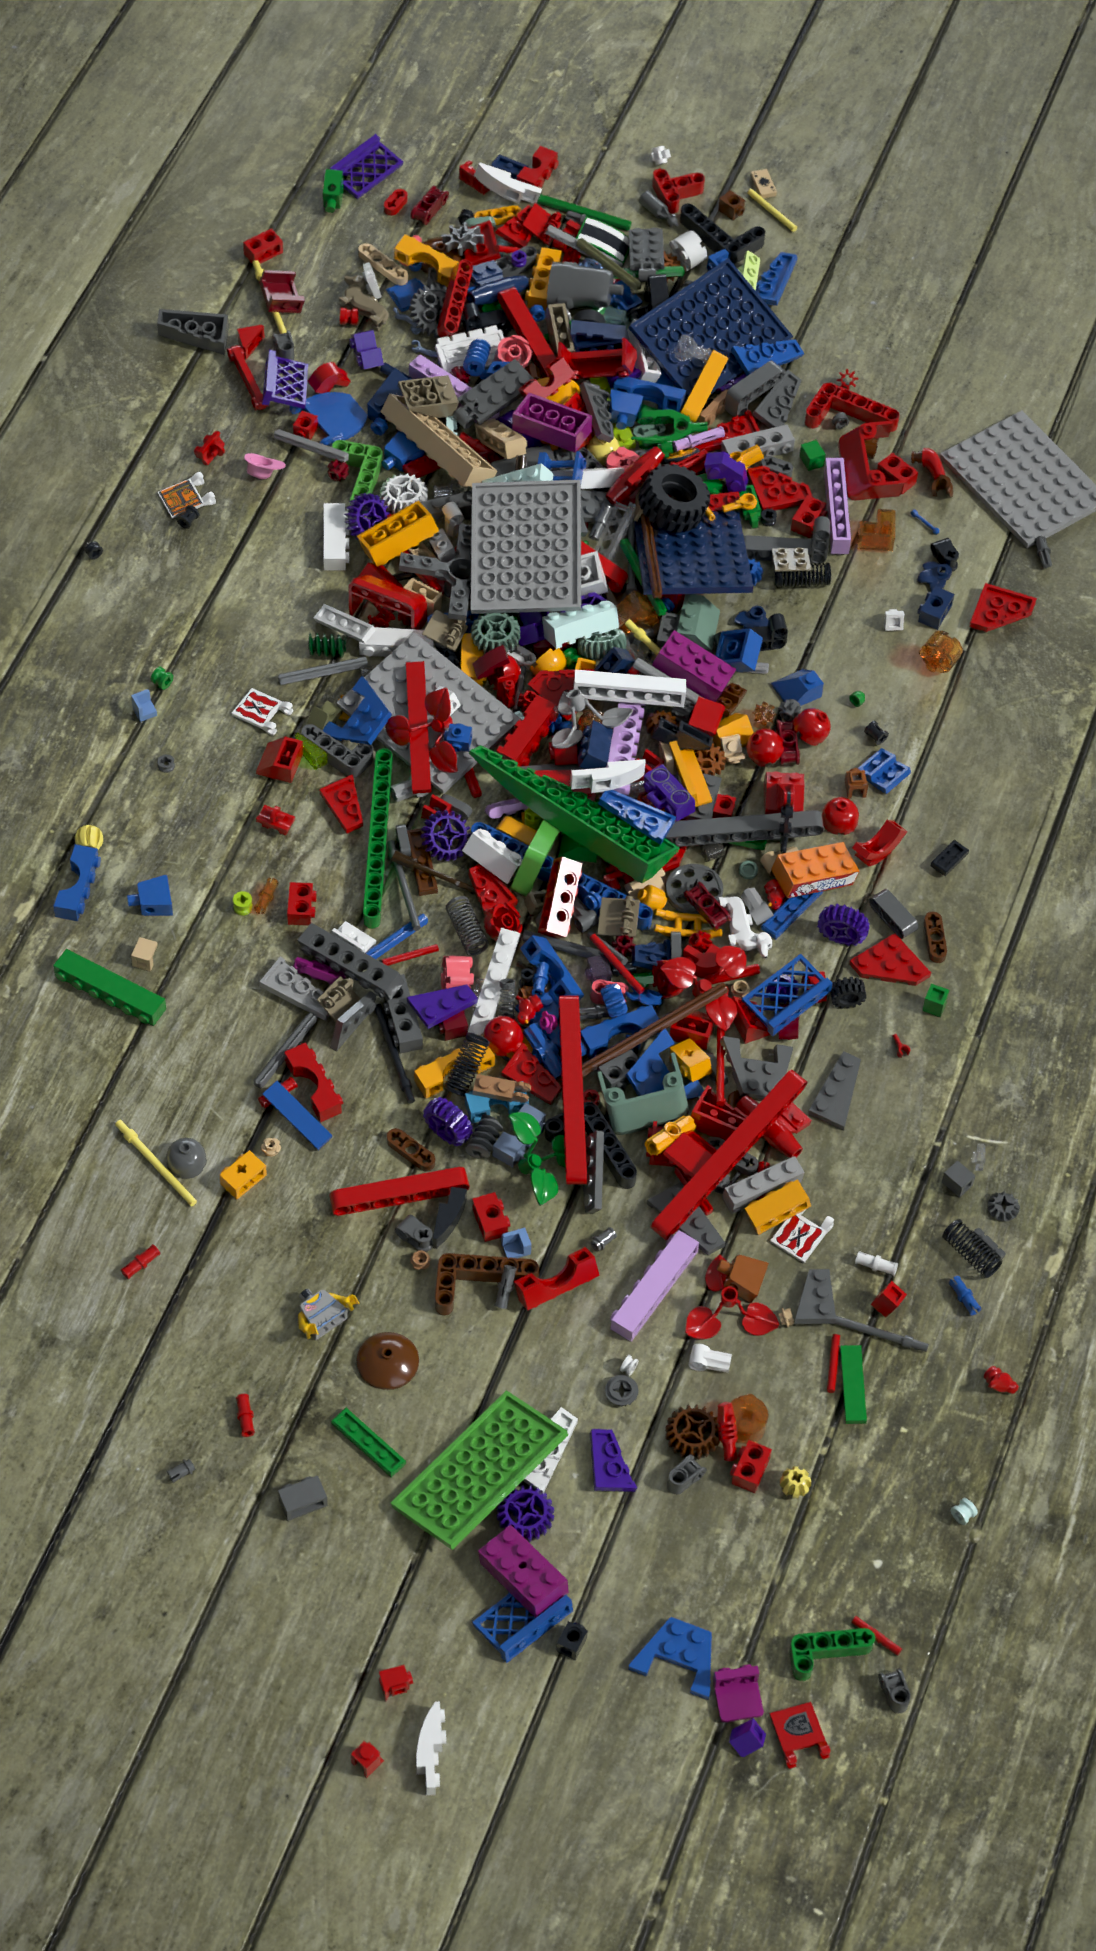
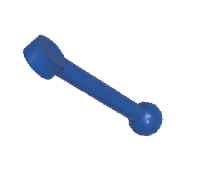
(914, 513)

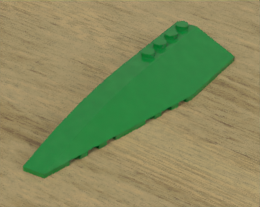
(580, 817)

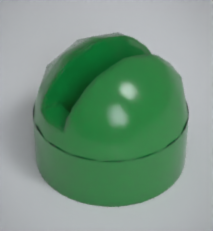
(857, 698)

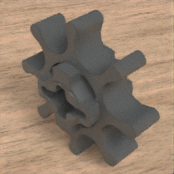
(462, 238)

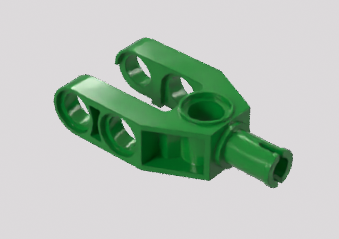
(669, 416)

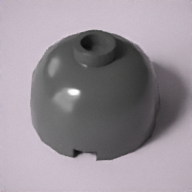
(186, 1158)

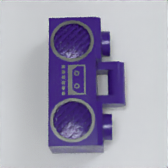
(667, 792)

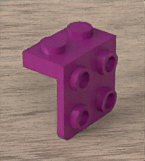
(738, 1693)

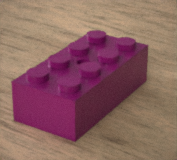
(552, 422)
(702, 670)
(523, 1571)

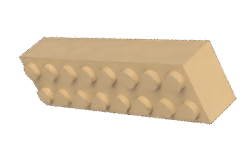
(438, 443)

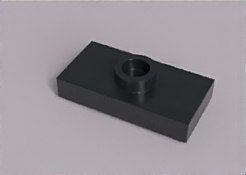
(949, 857)

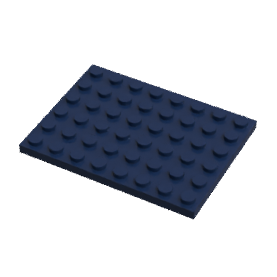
(718, 314)
(699, 560)

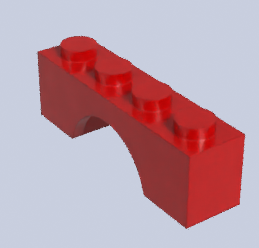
(303, 1063)
(579, 1269)

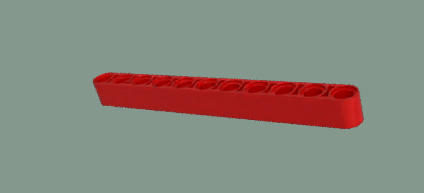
(572, 1090)
(728, 1155)

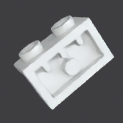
(354, 937)

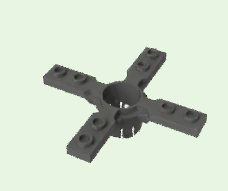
(454, 573)

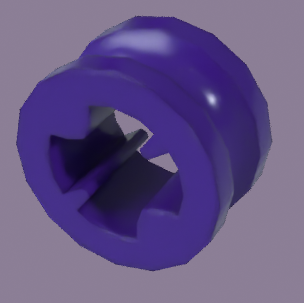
(519, 254)

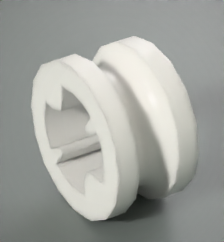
(629, 1365)

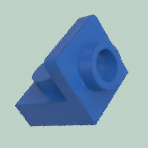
(716, 259)

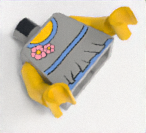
(323, 1312)

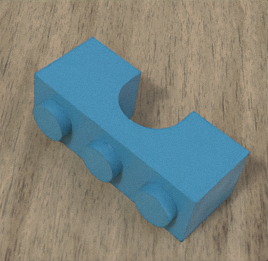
(479, 1105)

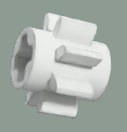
(659, 155)

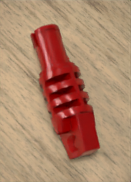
(727, 1431)

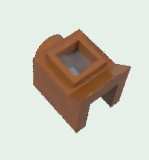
(855, 780)

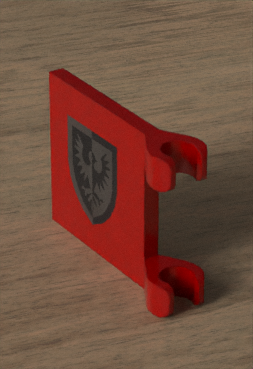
(799, 1729)

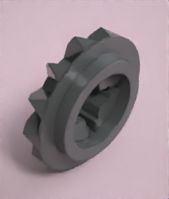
(996, 1210)
(628, 1385)

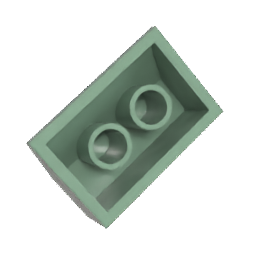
(699, 620)

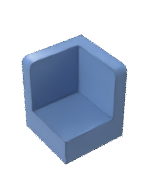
(143, 706)
(516, 1243)

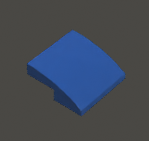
(884, 771)

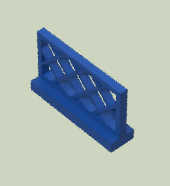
(800, 1003)
(529, 1633)

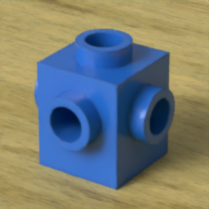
(459, 737)

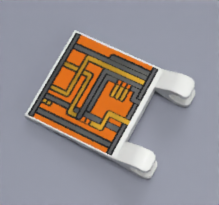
(183, 494)

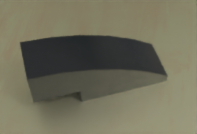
(685, 735)
(449, 1215)

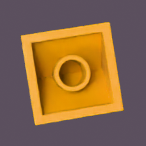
(734, 725)

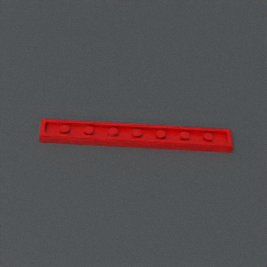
(418, 716)

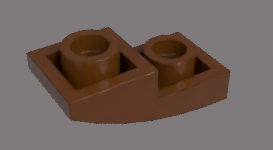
(731, 698)

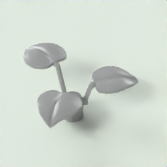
(574, 701)

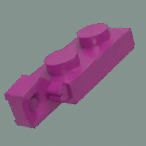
(317, 970)

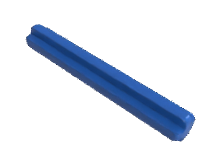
(395, 938)

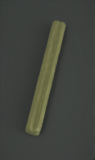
(609, 264)

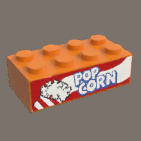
(815, 869)

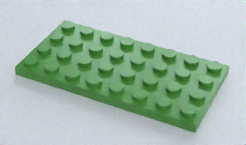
(479, 1469)

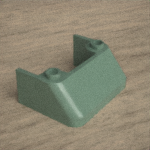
(640, 1112)

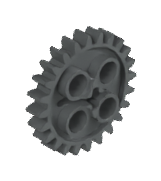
(421, 308)

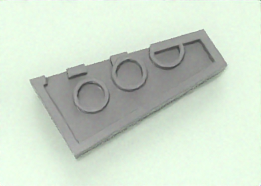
(292, 987)

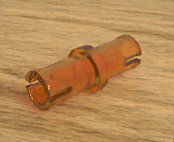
(266, 895)

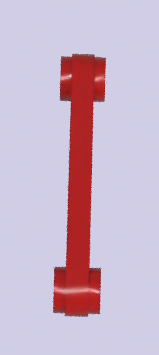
(236, 354)

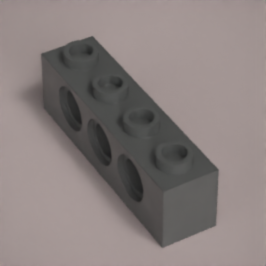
(405, 1040)

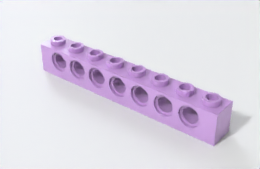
(625, 737)

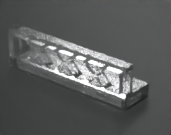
(623, 525)

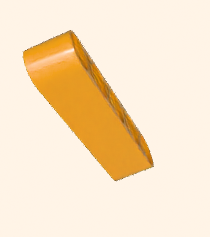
(704, 385)

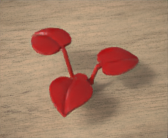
(436, 704)
(730, 960)
(704, 1325)

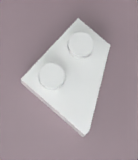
(369, 277)

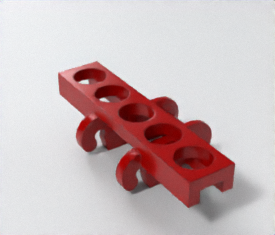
(387, 618)

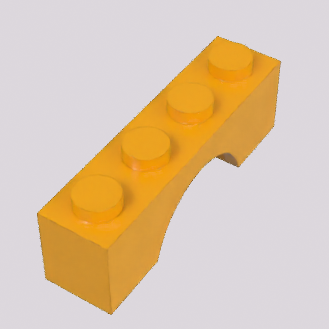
(412, 251)
(430, 1077)

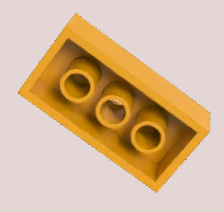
(398, 533)

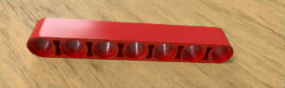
(526, 327)
(397, 1191)

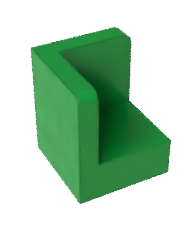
(935, 1000)

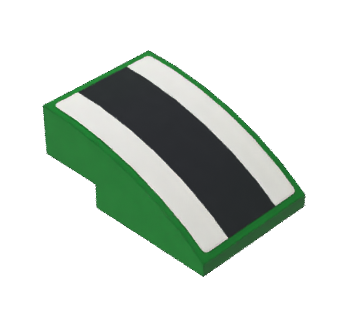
(605, 238)

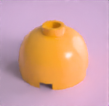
(550, 661)

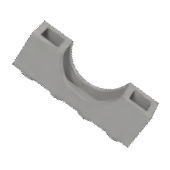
(749, 1189)

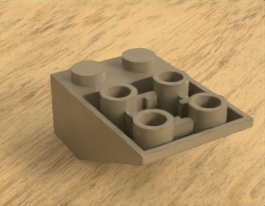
(430, 396)

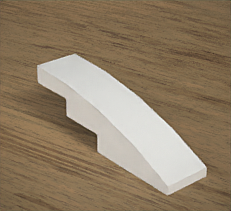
(594, 477)

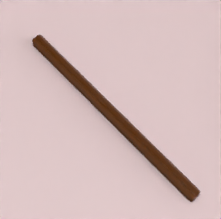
(651, 556)
(652, 1029)

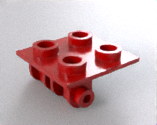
(539, 220)

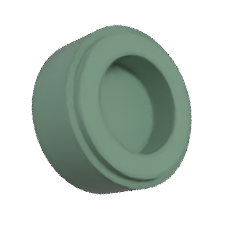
(748, 869)

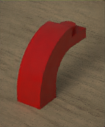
(881, 844)

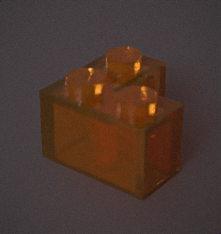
(878, 534)
(637, 609)

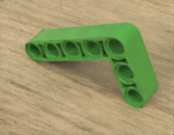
(365, 457)
(534, 858)

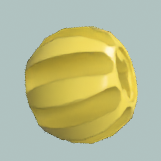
(89, 836)
(795, 1482)

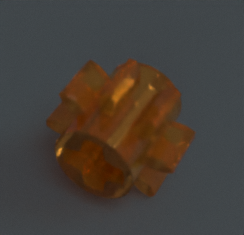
(767, 717)

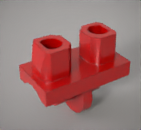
(212, 446)
(275, 819)
(612, 879)

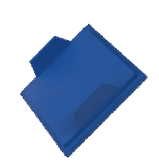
(403, 294)

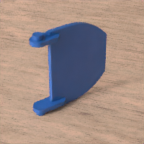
(337, 415)

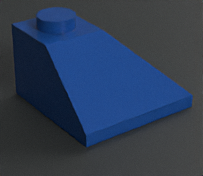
(801, 686)

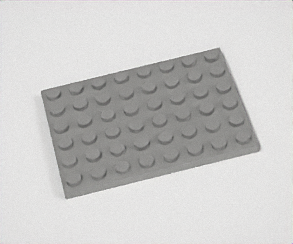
(1023, 478)
(526, 546)
(478, 708)

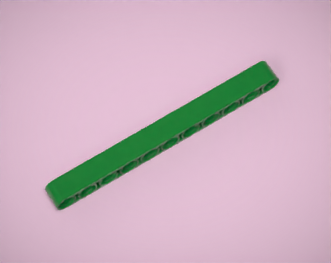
(377, 846)

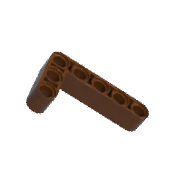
(476, 1273)

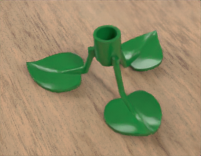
(543, 1184)

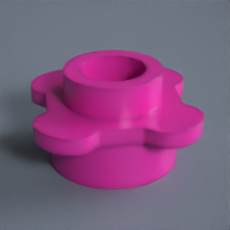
(548, 1022)

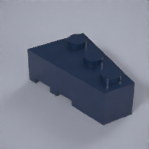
(597, 336)
(378, 400)
(594, 746)

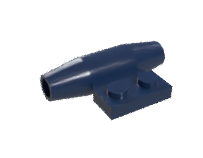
(491, 281)

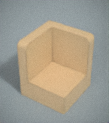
(143, 954)

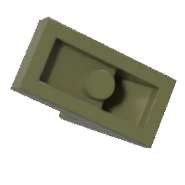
(321, 716)

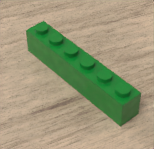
(109, 987)

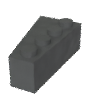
(195, 328)

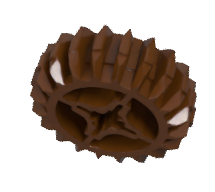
(689, 1442)

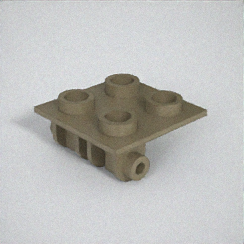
(791, 559)
(445, 630)
(618, 916)
(338, 998)

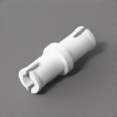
(876, 1263)

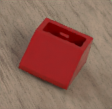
(281, 759)
(694, 1026)
(689, 1153)

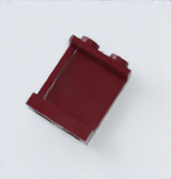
(280, 291)

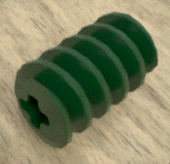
(327, 645)

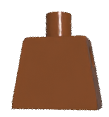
(744, 1275)

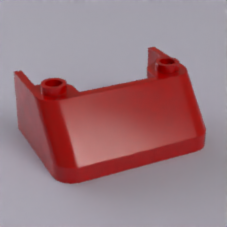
(600, 363)
(860, 480)
(390, 596)

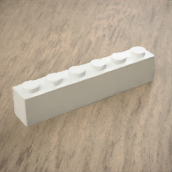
(630, 688)

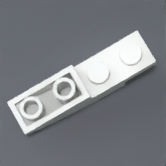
(501, 183)
(605, 779)
(429, 1745)

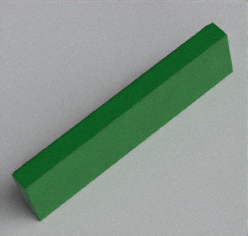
(853, 1384)
(368, 1442)

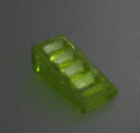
(312, 753)

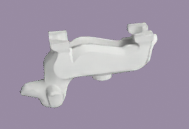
(740, 930)

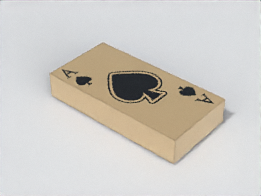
(763, 183)

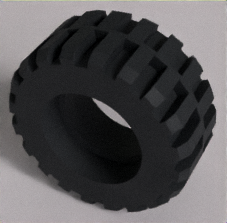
(667, 511)

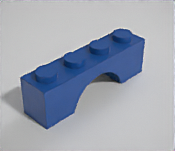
(663, 395)
(70, 902)
(539, 950)
(598, 1036)

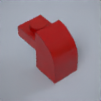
(327, 376)
(705, 962)

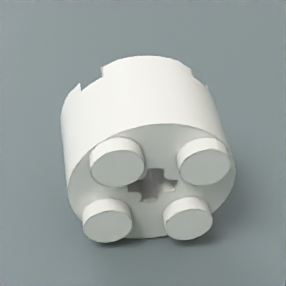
(688, 250)

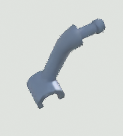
(405, 317)
(423, 350)

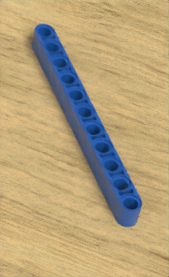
(585, 880)

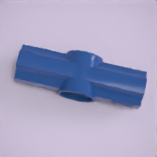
(544, 1049)

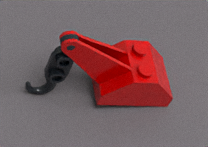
(784, 795)

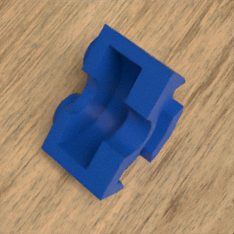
(627, 300)

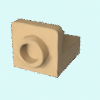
(732, 747)

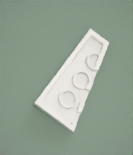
(543, 1472)

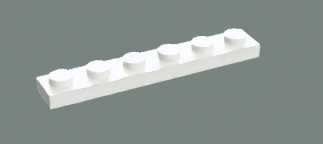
(497, 970)

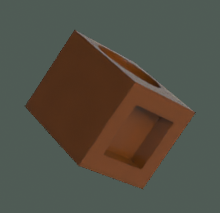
(731, 205)

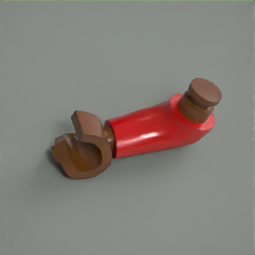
(932, 462)

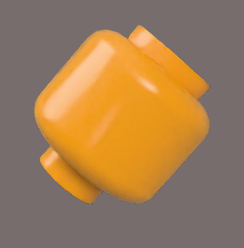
(652, 897)

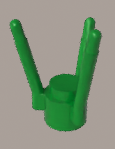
(665, 445)

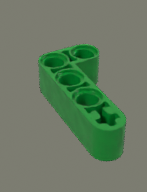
(832, 1650)

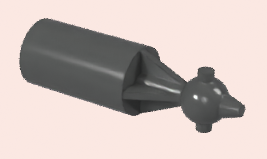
(657, 208)

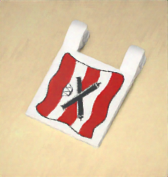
(259, 709)
(801, 1236)

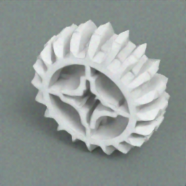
(402, 491)

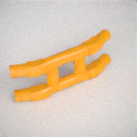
(679, 917)

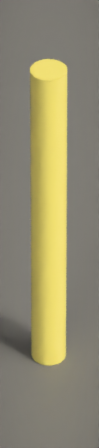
(772, 210)

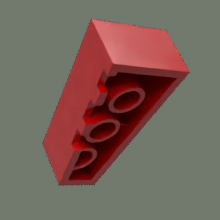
(529, 731)

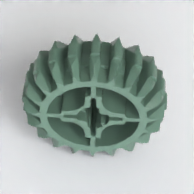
(495, 627)
(600, 644)

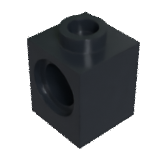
(569, 1648)

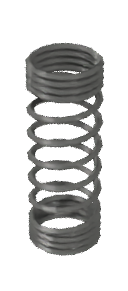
(507, 984)

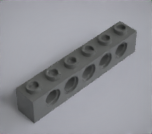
(359, 961)

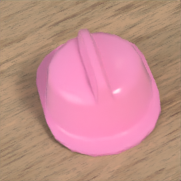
(262, 467)

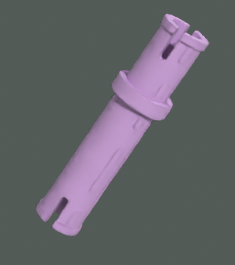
(693, 440)

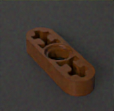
(932, 944)
(407, 1141)

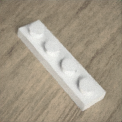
(344, 623)

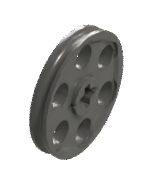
(688, 883)

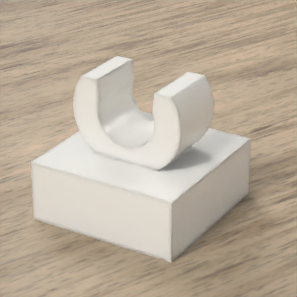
(894, 620)

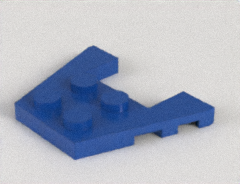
(365, 721)
(649, 1070)
(683, 1646)

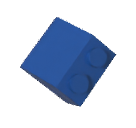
(739, 649)

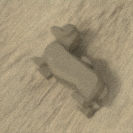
(366, 305)

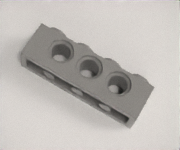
(771, 441)

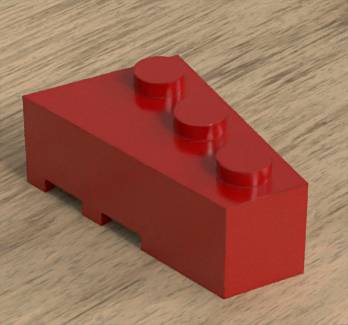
(715, 1119)

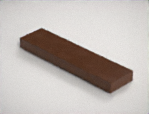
(425, 882)

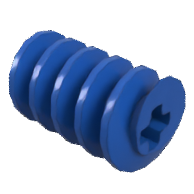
(476, 357)

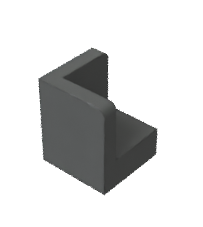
(958, 1179)

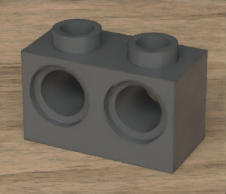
(618, 1068)

